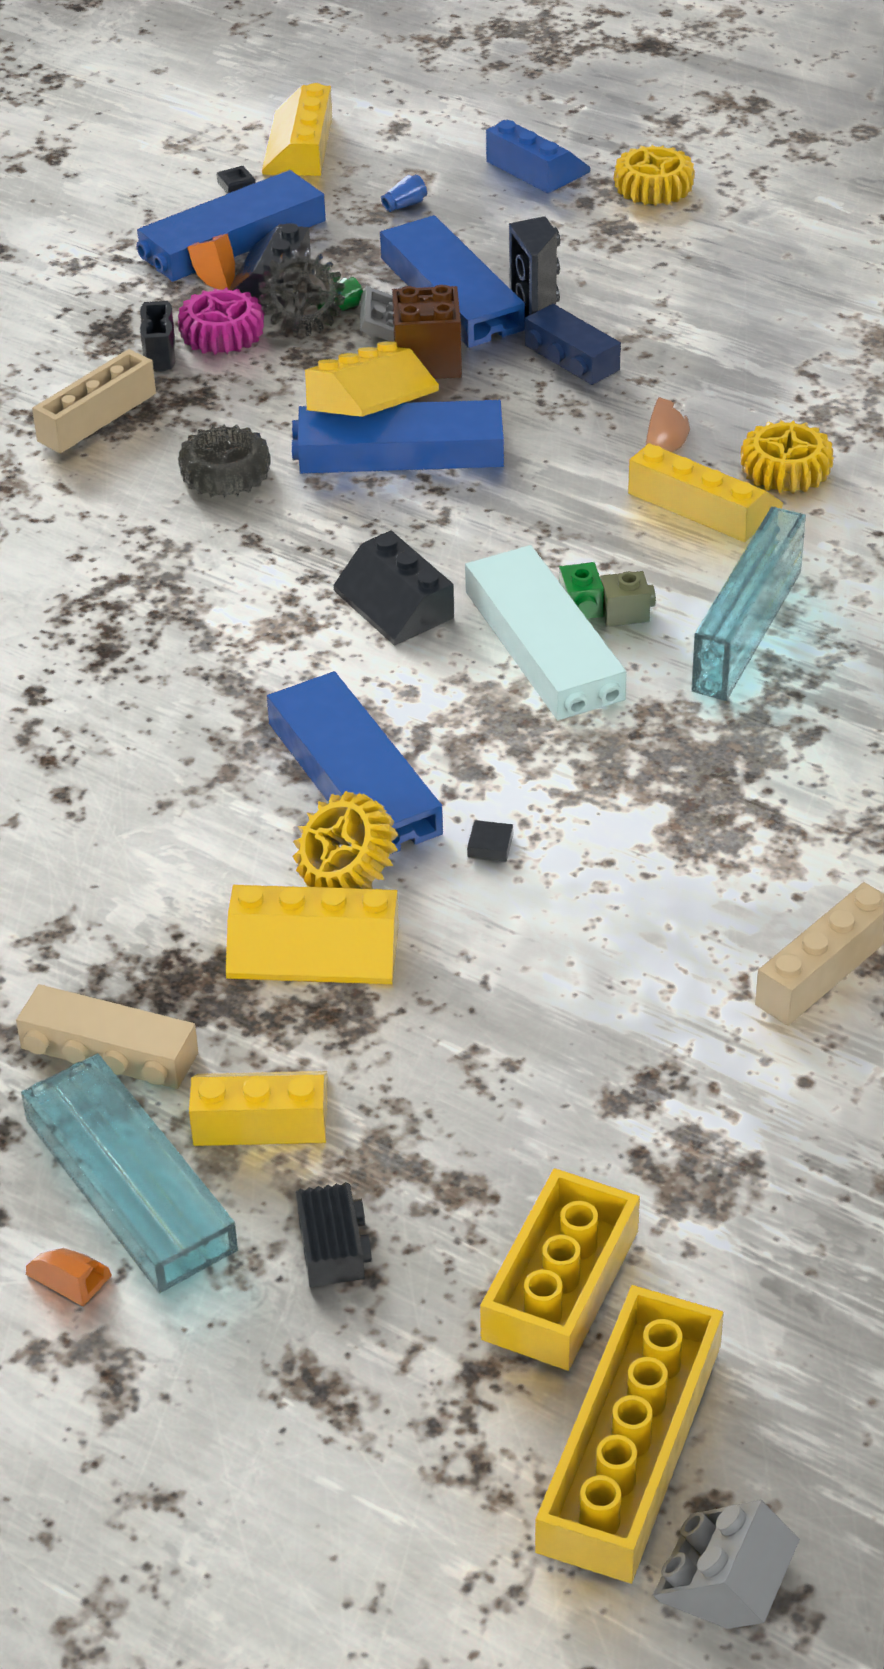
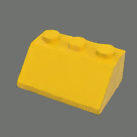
(258, 1108)

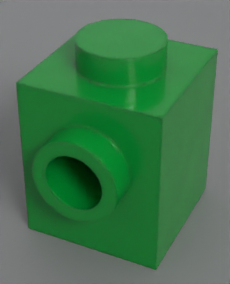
(584, 587)

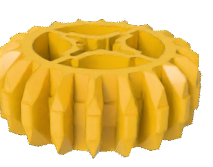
(654, 175)
(786, 456)
(345, 822)

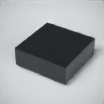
(234, 179)
(490, 840)

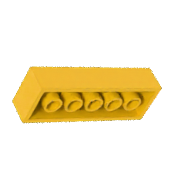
(629, 1434)

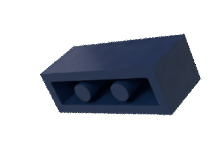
(572, 344)

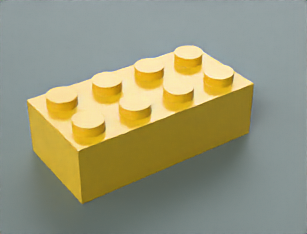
(560, 1269)

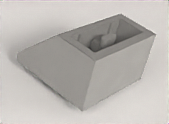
(728, 1564)

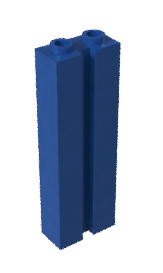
(243, 214)
(432, 255)
(401, 438)
(349, 752)

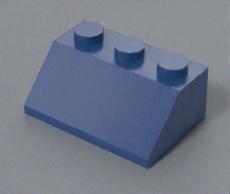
(532, 157)

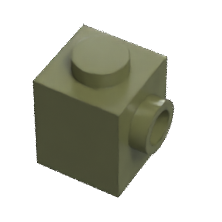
(627, 598)

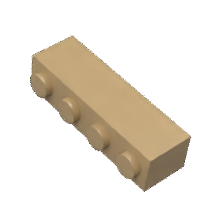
(94, 400)
(822, 955)
(125, 1037)

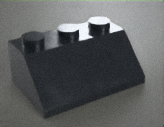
(280, 240)
(534, 263)
(395, 588)

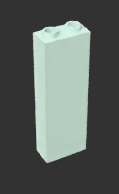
(545, 632)

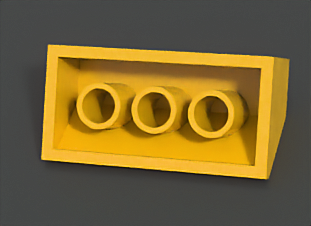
(300, 132)
(367, 381)
(698, 492)
(312, 934)

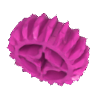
(220, 321)

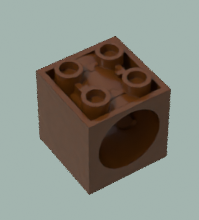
(430, 326)

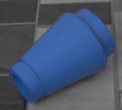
(405, 193)

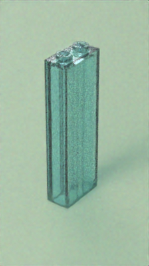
(748, 603)
(130, 1172)

